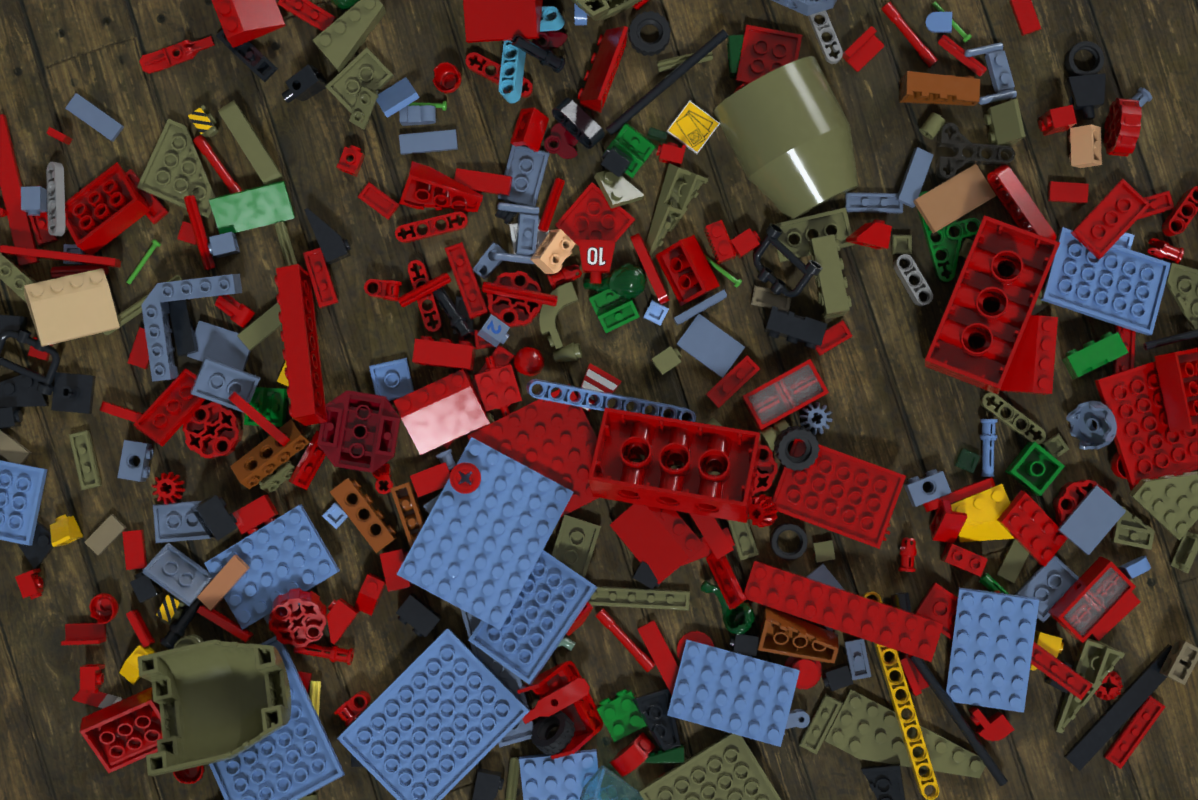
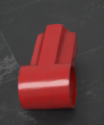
(238, 312)

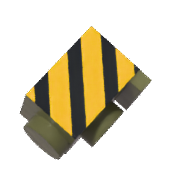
(204, 122)
(170, 609)

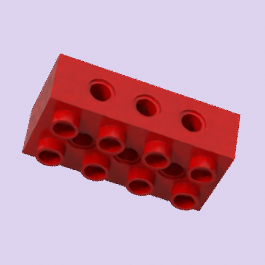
(980, 282)
(672, 442)

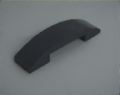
(251, 57)

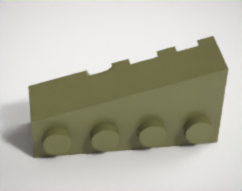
(349, 32)
(830, 279)

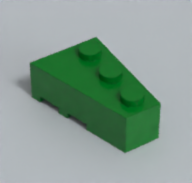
(1094, 354)

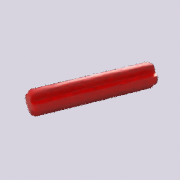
(958, 52)
(551, 205)
(62, 271)
(424, 289)

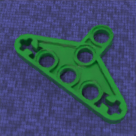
(947, 244)

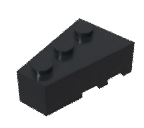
(795, 328)

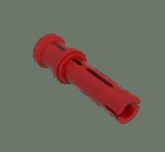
(334, 652)

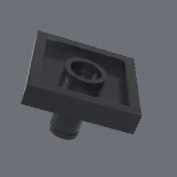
(73, 393)

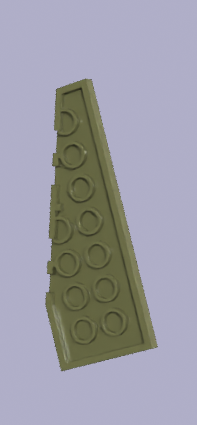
(873, 734)

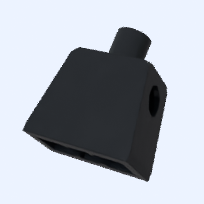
(304, 84)
(1086, 93)

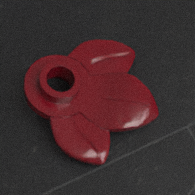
(552, 38)
(564, 140)

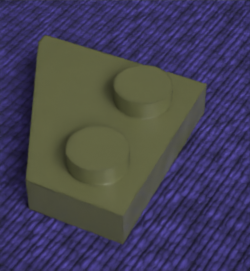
(617, 190)
(1132, 532)

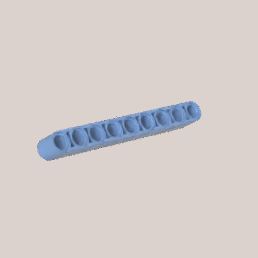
(602, 400)

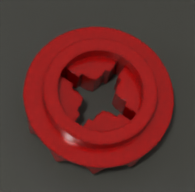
(465, 468)
(1113, 691)

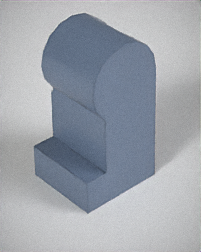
(417, 115)
(487, 263)
(797, 718)

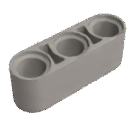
(913, 270)

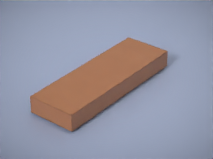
(223, 582)

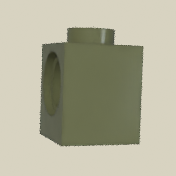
(667, 360)

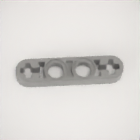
(819, 29)
(55, 199)

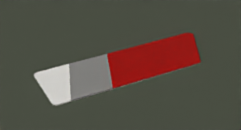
(96, 699)

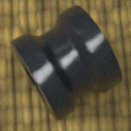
(507, 216)

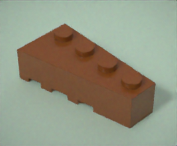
(939, 89)
(796, 638)

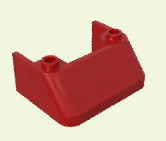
(582, 713)

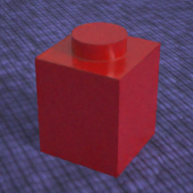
(745, 242)

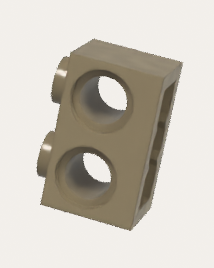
(1180, 661)

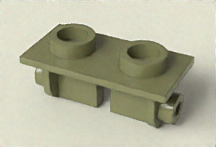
(363, 107)
(272, 481)
(1186, 552)

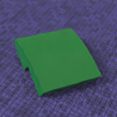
(633, 145)
(613, 309)
(270, 404)

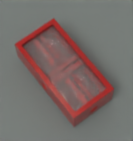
(784, 394)
(1091, 599)

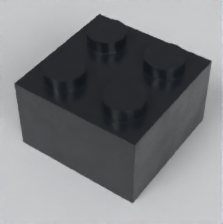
(214, 517)

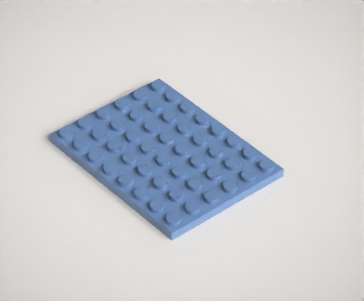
(486, 542)
(433, 722)
(287, 761)

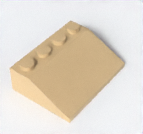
(71, 307)

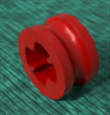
(378, 485)

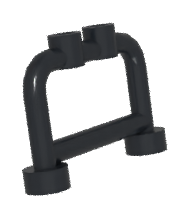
(779, 286)
(23, 336)

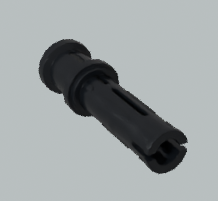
(544, 56)
(457, 320)
(178, 629)

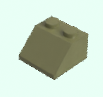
(1004, 123)

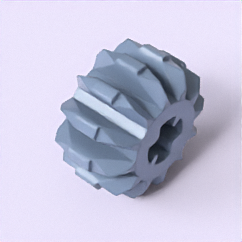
(821, 422)

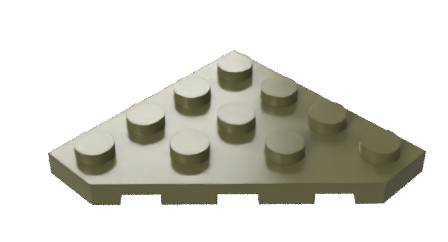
(177, 170)
(1184, 287)
(1170, 501)

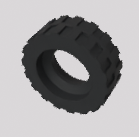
(660, 23)
(809, 455)
(559, 740)

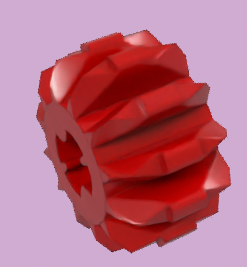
(168, 479)
(762, 511)

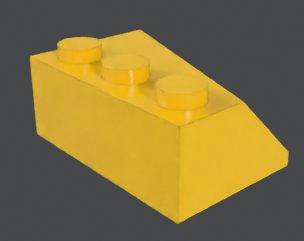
(982, 515)

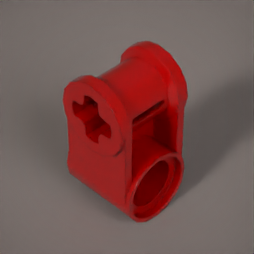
(384, 289)
(351, 709)

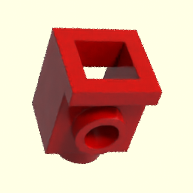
(671, 153)
(354, 166)
(30, 584)
(91, 677)

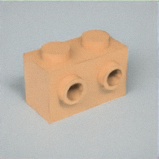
(1085, 146)
(553, 251)

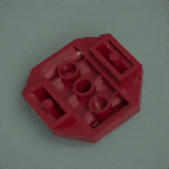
(339, 436)

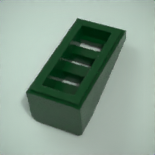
(734, 47)
(673, 755)

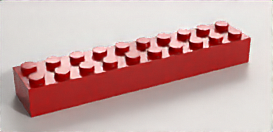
(843, 611)

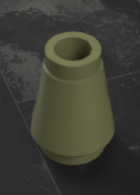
(568, 353)

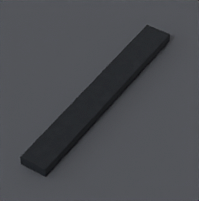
(1118, 712)

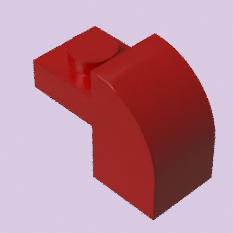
(991, 729)
(633, 755)

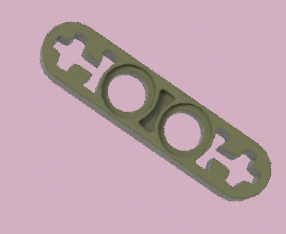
(1013, 417)

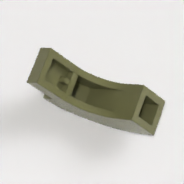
(548, 314)

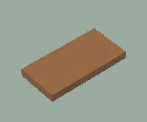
(954, 198)

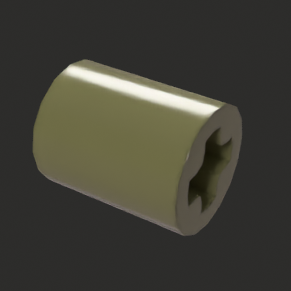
(932, 125)

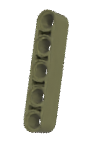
(250, 143)

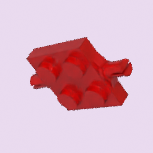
(497, 387)

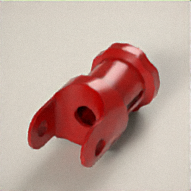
(1164, 250)
(566, 275)
(907, 554)

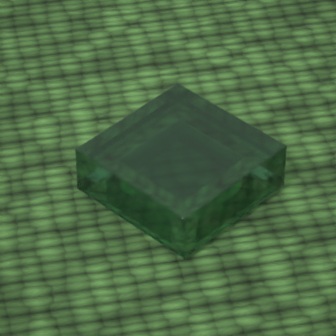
(657, 135)
(967, 460)

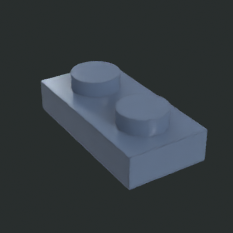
(857, 659)

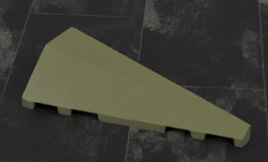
(676, 193)
(1092, 663)

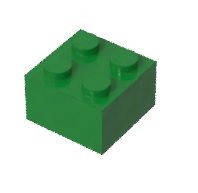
(1034, 468)

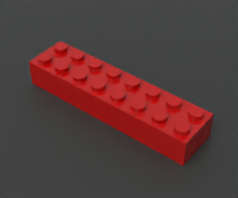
(300, 345)

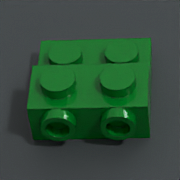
(620, 715)

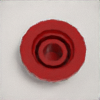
(809, 672)

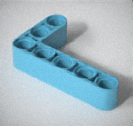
(516, 64)

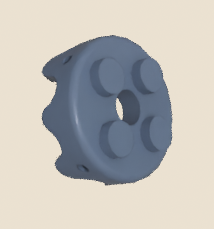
(1082, 426)

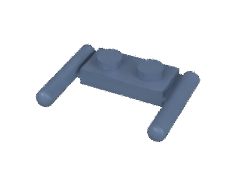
(998, 70)
(526, 233)

